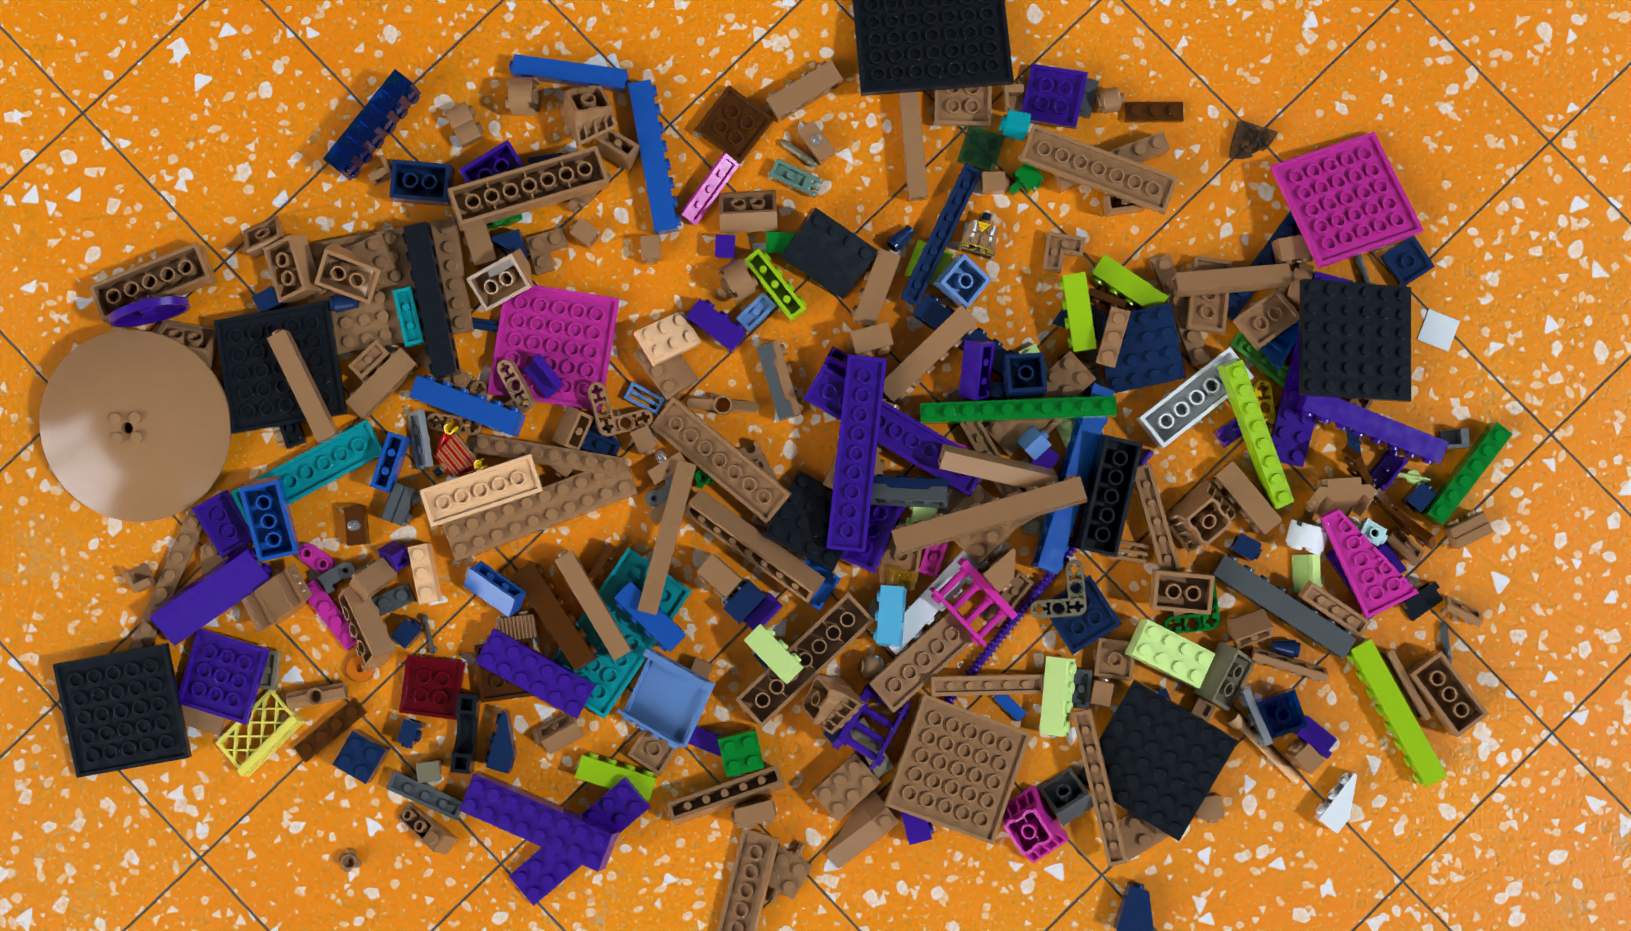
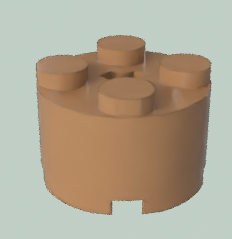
(523, 96)
(737, 280)

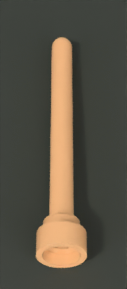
(1237, 721)

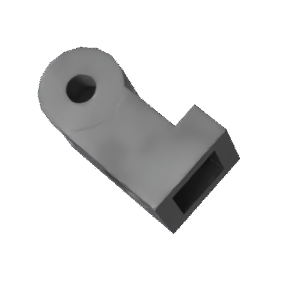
(659, 496)
(336, 575)

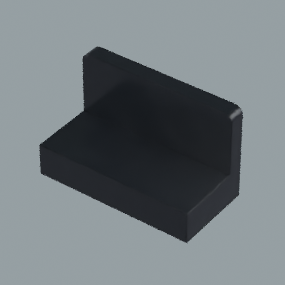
(1423, 601)

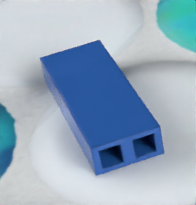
(1010, 706)

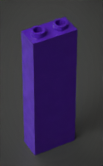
(211, 595)

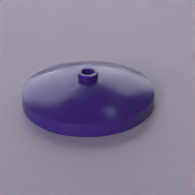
(149, 311)

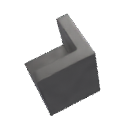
(1457, 438)

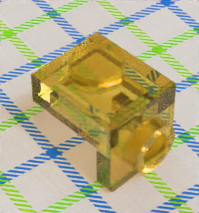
(901, 577)

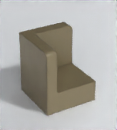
(429, 770)

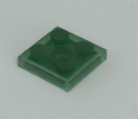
(980, 149)

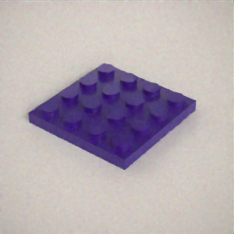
(223, 676)

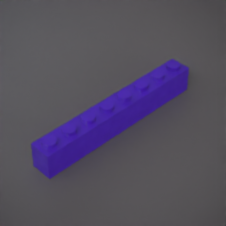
(1375, 426)

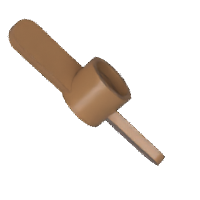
(710, 404)

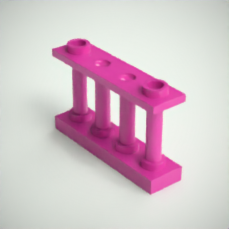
(990, 598)

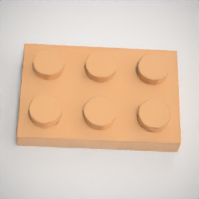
(667, 338)

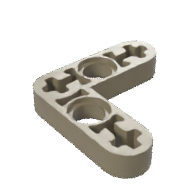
(1072, 597)

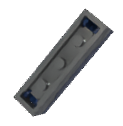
(910, 491)

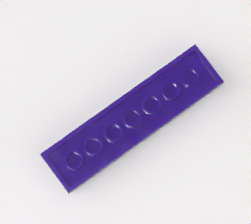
(547, 869)

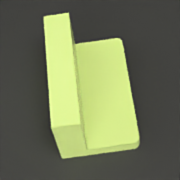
(1304, 569)

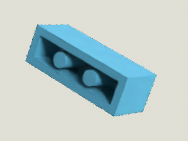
(890, 616)

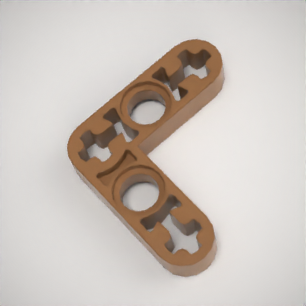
(516, 401)
(614, 421)
(439, 427)

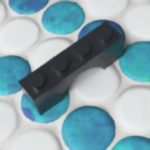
(467, 729)

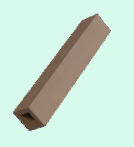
(913, 146)
(1231, 280)
(303, 385)
(994, 467)
(593, 604)

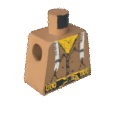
(980, 238)

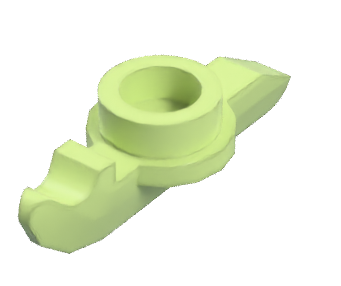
(1413, 477)

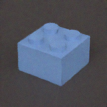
(962, 281)

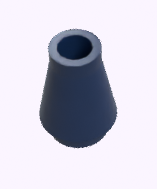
(899, 239)
(342, 303)
(1286, 647)

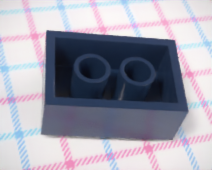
(421, 182)

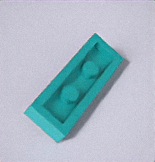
(408, 316)

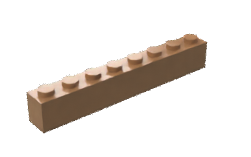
(753, 546)

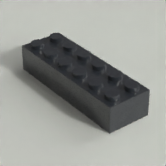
(1108, 495)

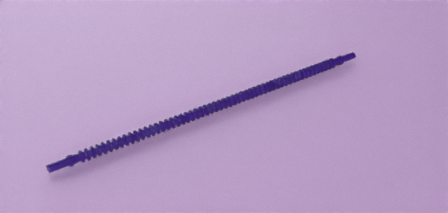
(1025, 605)

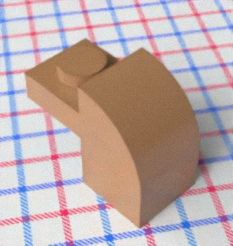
(1300, 271)

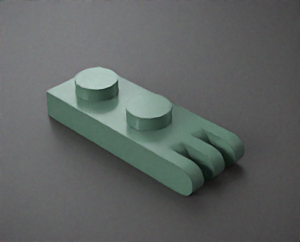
(795, 177)

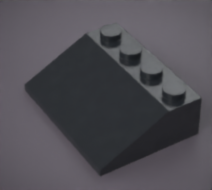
(828, 252)

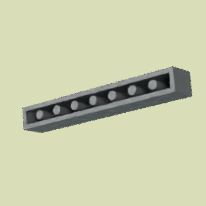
(1282, 606)

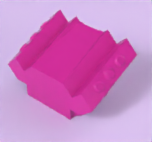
(1033, 825)

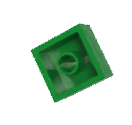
(740, 751)

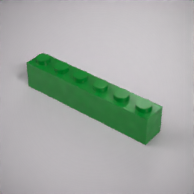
(1466, 473)

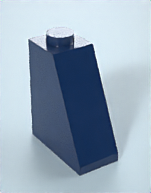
(1134, 909)

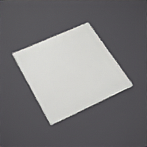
(1438, 330)

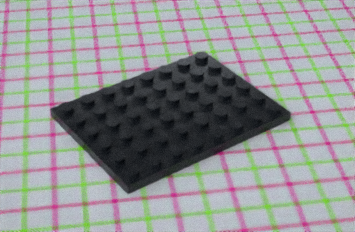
(931, 45)

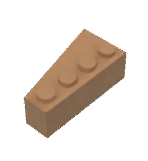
(367, 628)

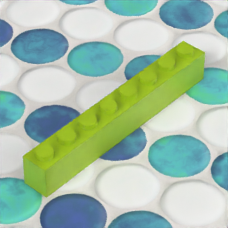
(1255, 432)
(1396, 713)

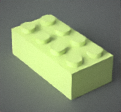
(1170, 653)

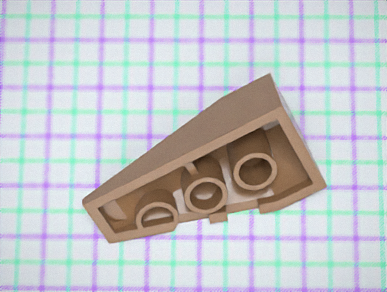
(863, 827)

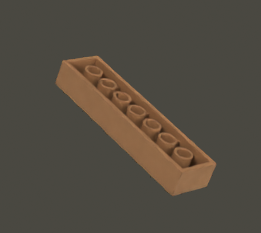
(528, 188)
(815, 649)

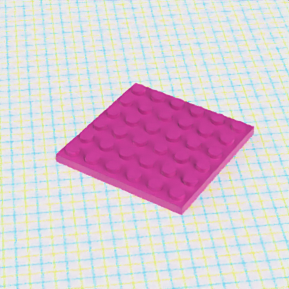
(1346, 199)
(570, 333)

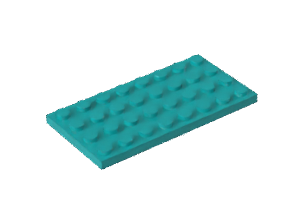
(610, 675)

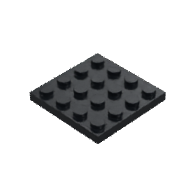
(804, 522)

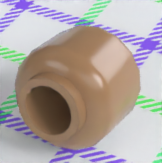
(1109, 100)
(870, 665)

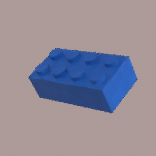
(269, 518)

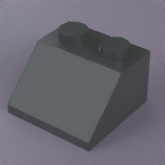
(1066, 796)

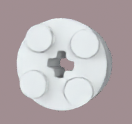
(1306, 535)

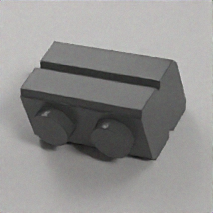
(400, 504)

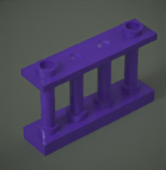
(844, 737)

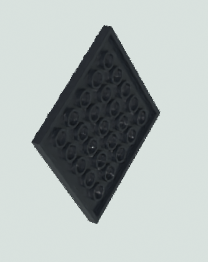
(1355, 340)
(253, 377)
(122, 710)
(1161, 758)

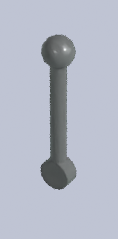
(433, 649)

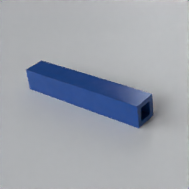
(570, 73)

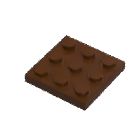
(734, 124)
(494, 687)

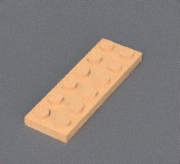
(481, 490)

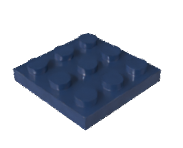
(1085, 629)

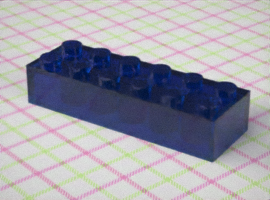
(372, 125)

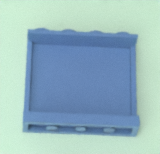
(667, 699)

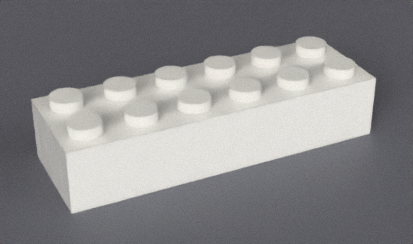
(1187, 402)

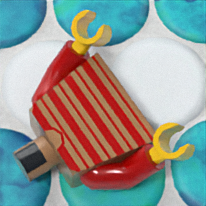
(455, 455)

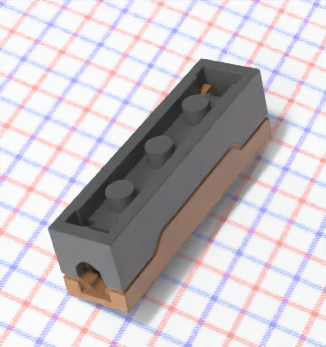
(779, 381)

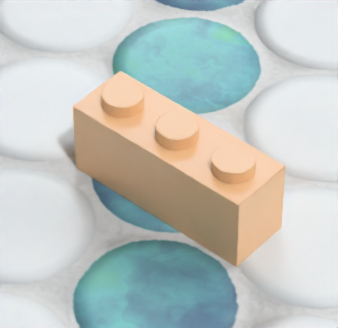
(425, 573)

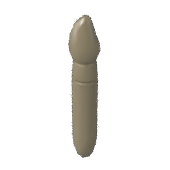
(797, 152)

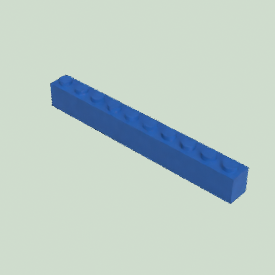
(1078, 462)

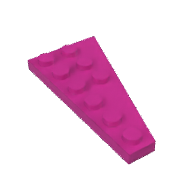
(1368, 571)

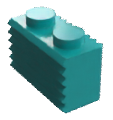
(1015, 124)

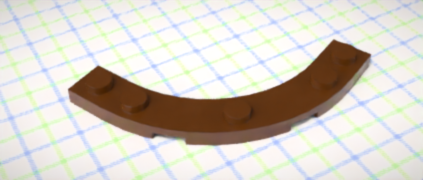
(1409, 527)

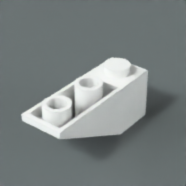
(1337, 807)

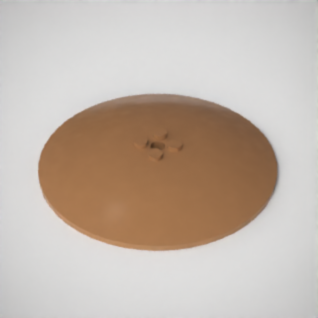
(176, 420)

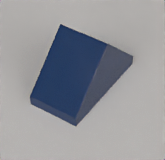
(511, 241)

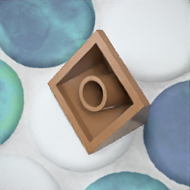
(263, 235)

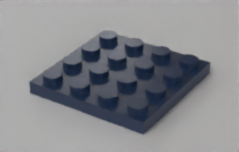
(1148, 350)

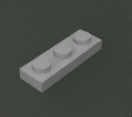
(420, 439)
(1254, 718)

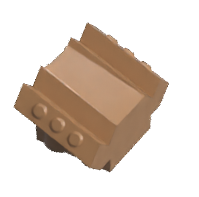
(587, 113)
(1340, 493)
(1200, 516)
(277, 599)
(831, 703)

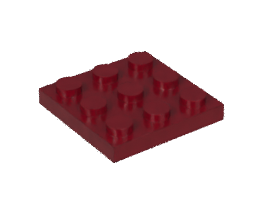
(431, 686)

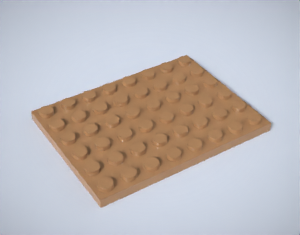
(379, 320)

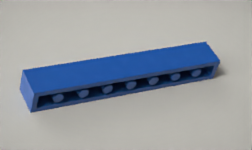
(653, 157)

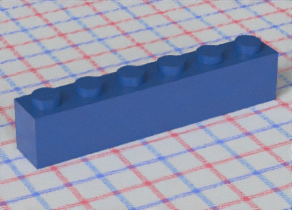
(468, 406)

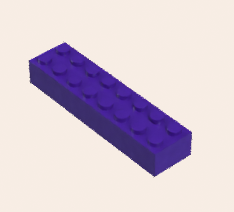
(539, 821)

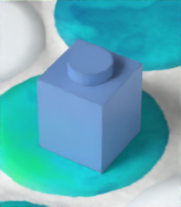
(1034, 442)

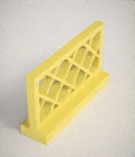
(267, 747)

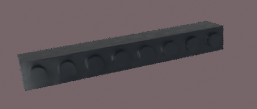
(432, 300)

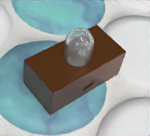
(356, 525)

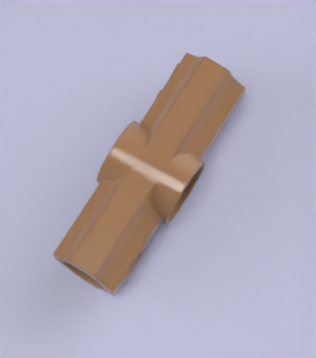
(306, 697)

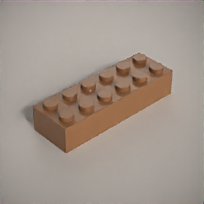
(164, 276)

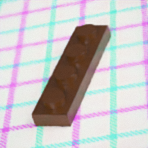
(330, 730)

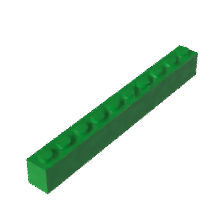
(1018, 410)

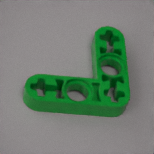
(1201, 624)

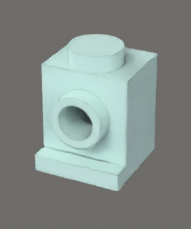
(1366, 527)

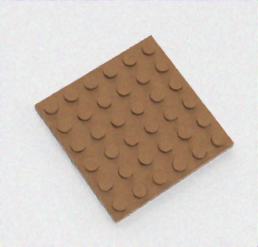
(957, 769)

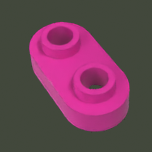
(316, 557)

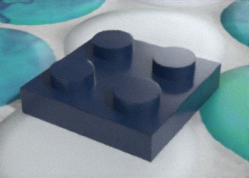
(1407, 261)

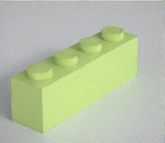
(1057, 696)

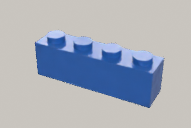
(658, 625)

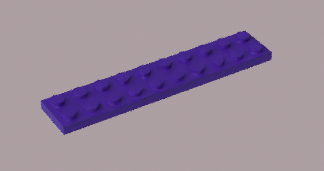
(1291, 429)
(896, 431)
(856, 453)

